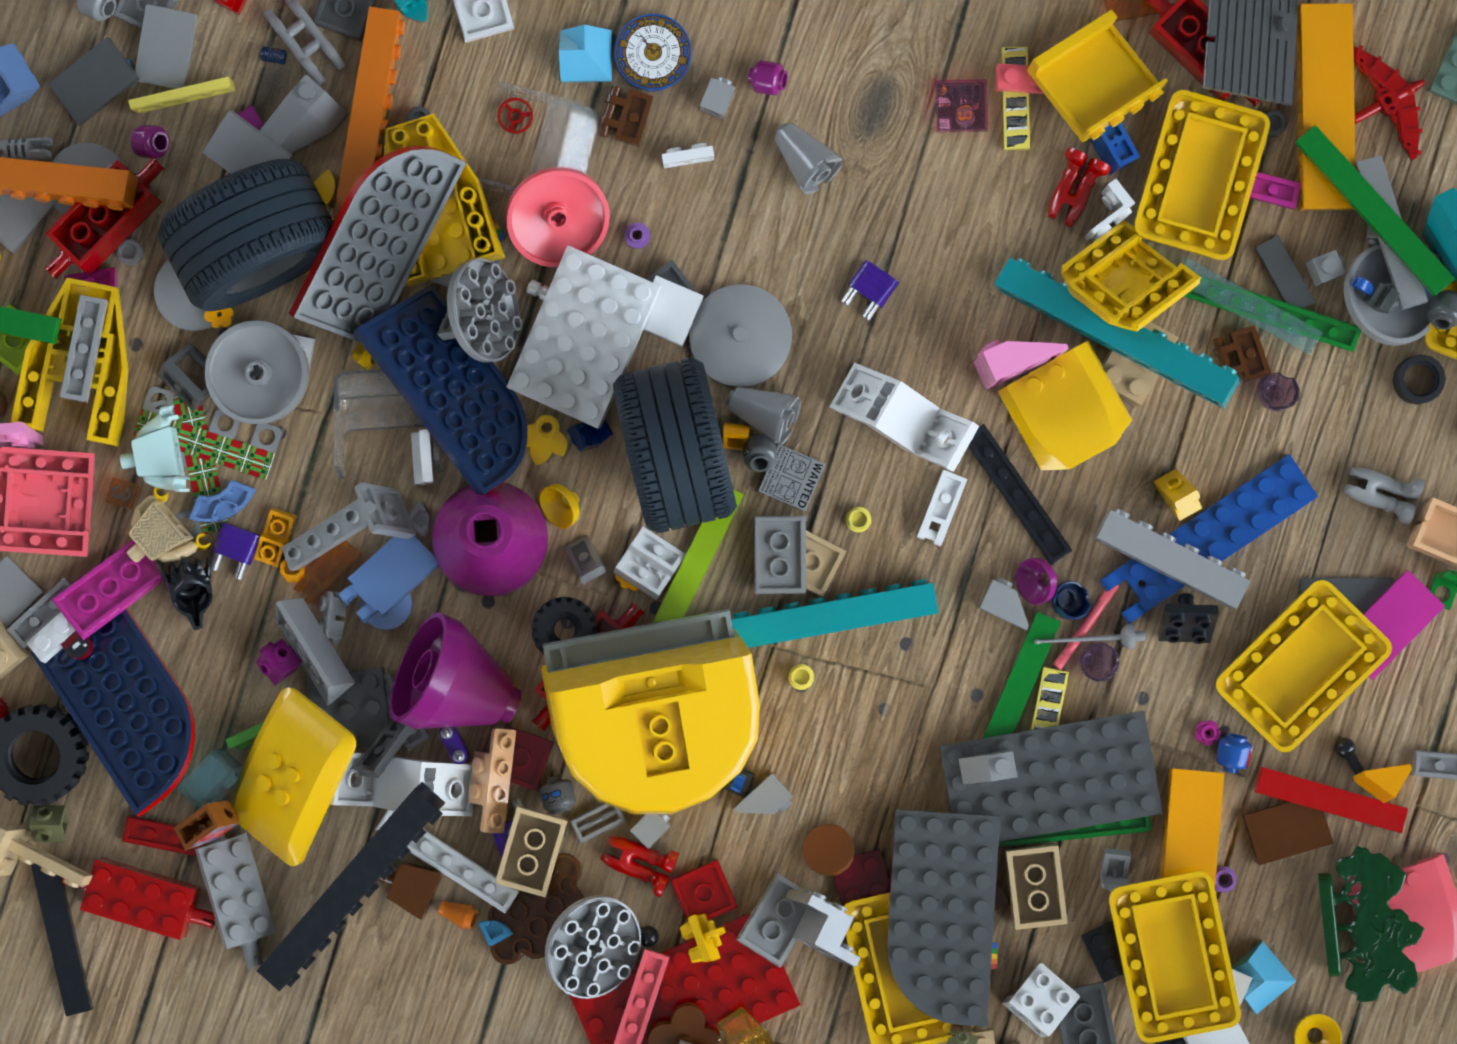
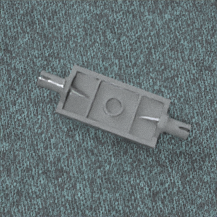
(236, 895)

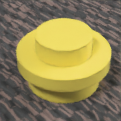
(858, 519)
(801, 676)

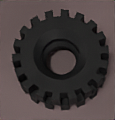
(559, 609)

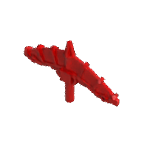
(1392, 98)

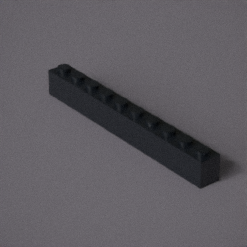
(354, 883)

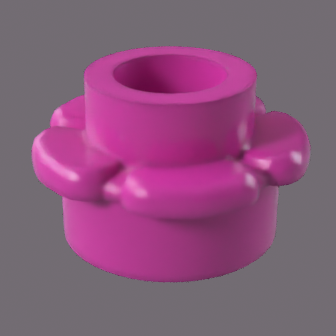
(1201, 736)

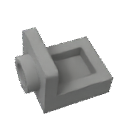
(1114, 868)

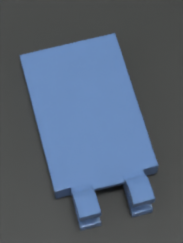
(389, 576)

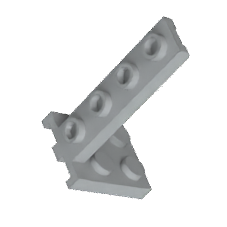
(376, 507)

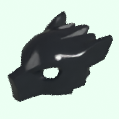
(189, 588)

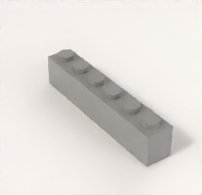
(1172, 559)

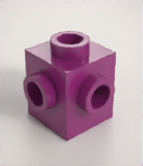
(277, 661)

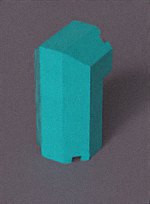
(1441, 228)

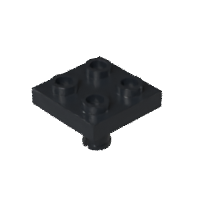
(1188, 621)

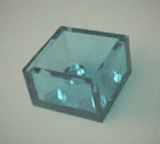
(211, 778)

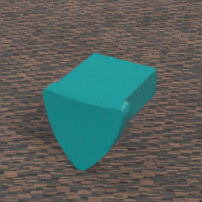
(413, 9)

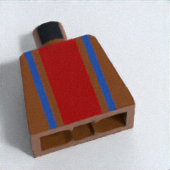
(215, 817)

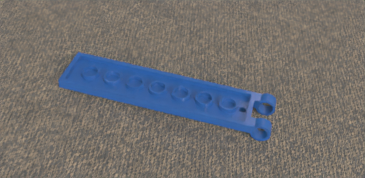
(1221, 529)

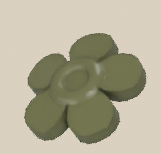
(962, 1037)

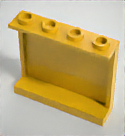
(1095, 78)

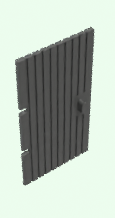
(1252, 48)

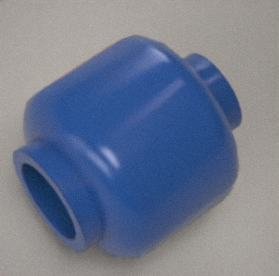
(1234, 752)

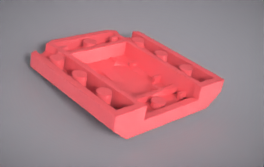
(46, 501)
(1431, 901)

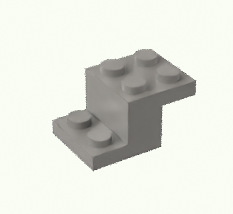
(823, 926)

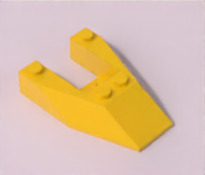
(47, 363)

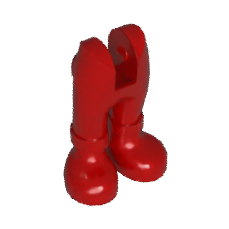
(1062, 193)
(628, 867)

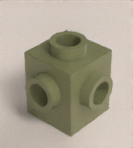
(48, 823)

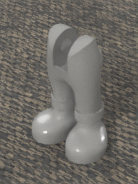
(1377, 480)

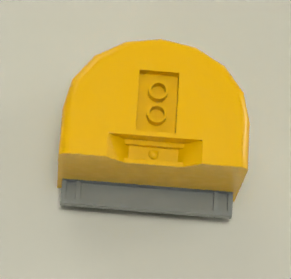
(654, 711)

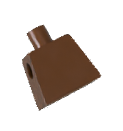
(413, 887)

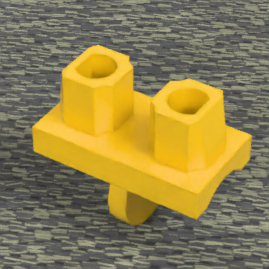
(706, 938)

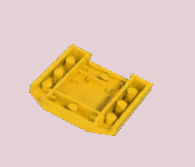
(1126, 279)
(1067, 409)

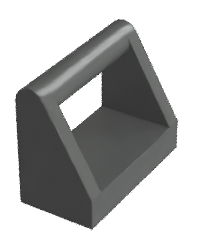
(179, 382)

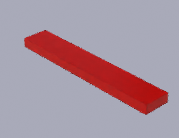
(1330, 800)

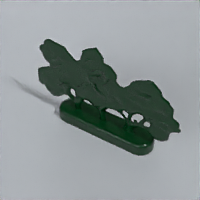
(1377, 929)

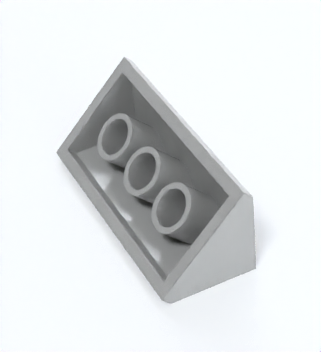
(313, 649)

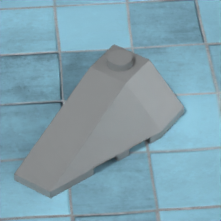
(303, 117)

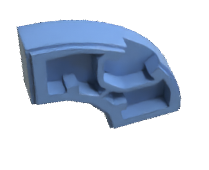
(222, 505)

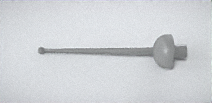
(1127, 636)

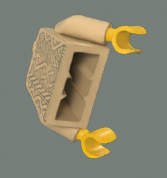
(160, 533)

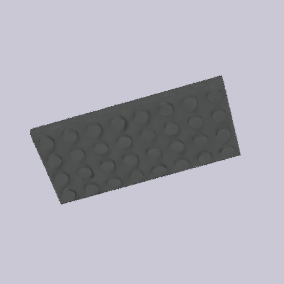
(1064, 777)

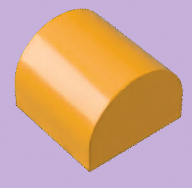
(735, 436)

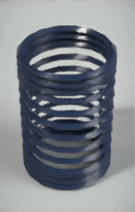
(282, 55)

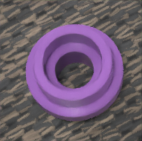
(637, 244)
(1231, 879)

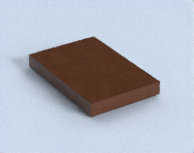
(1286, 831)

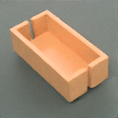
(1437, 531)

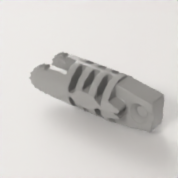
(26, 148)

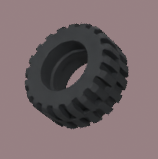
(70, 744)

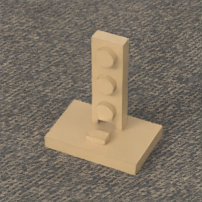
(15, 847)

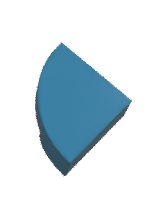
(494, 931)

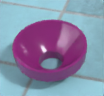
(1030, 581)

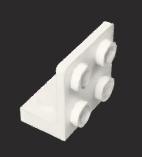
(1114, 198)
(1042, 1001)

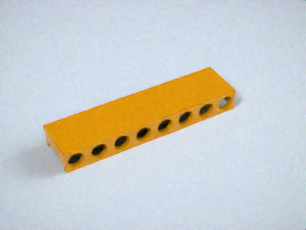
(1325, 94)
(1191, 822)

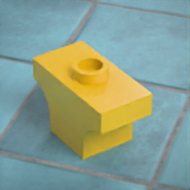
(1178, 494)

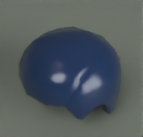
(1071, 600)

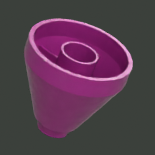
(495, 566)
(450, 680)

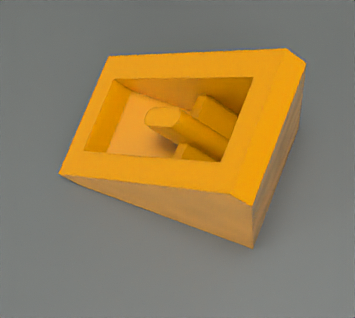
(1383, 782)

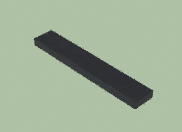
(1018, 496)
(62, 942)

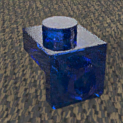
(588, 437)

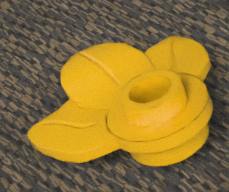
(543, 443)

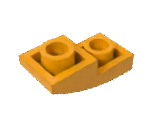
(275, 536)

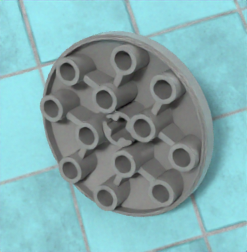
(482, 311)
(592, 946)

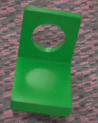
(1449, 580)

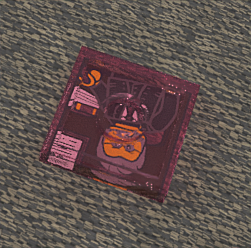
(961, 105)

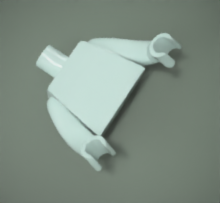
(158, 453)

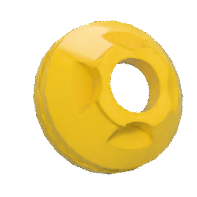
(556, 508)
(1329, 1028)

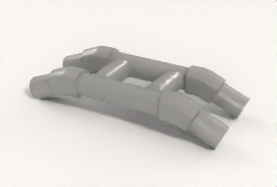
(303, 54)

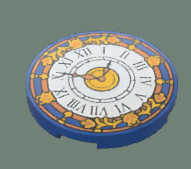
(653, 52)

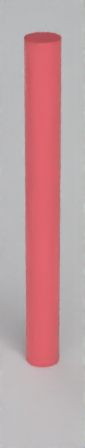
(1084, 627)

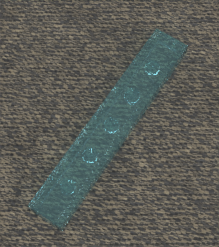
(1254, 308)

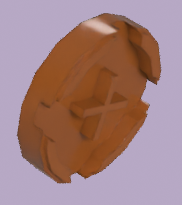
(828, 850)

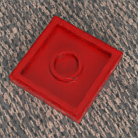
(704, 891)

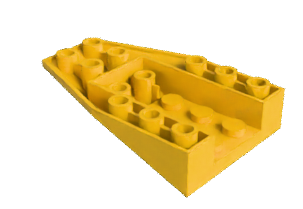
(465, 224)

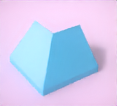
(585, 54)
(1267, 975)

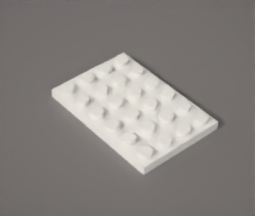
(583, 336)

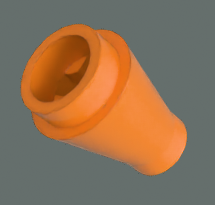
(459, 914)

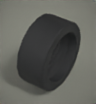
(1436, 369)

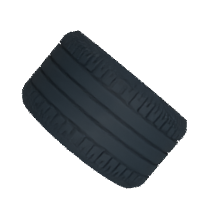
(245, 234)
(674, 445)

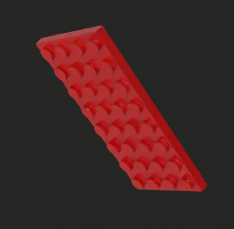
(716, 986)

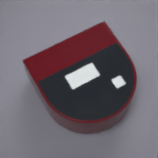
(77, 647)

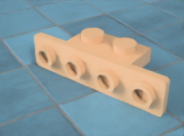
(492, 780)

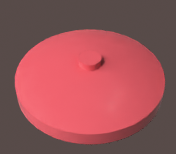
(556, 211)

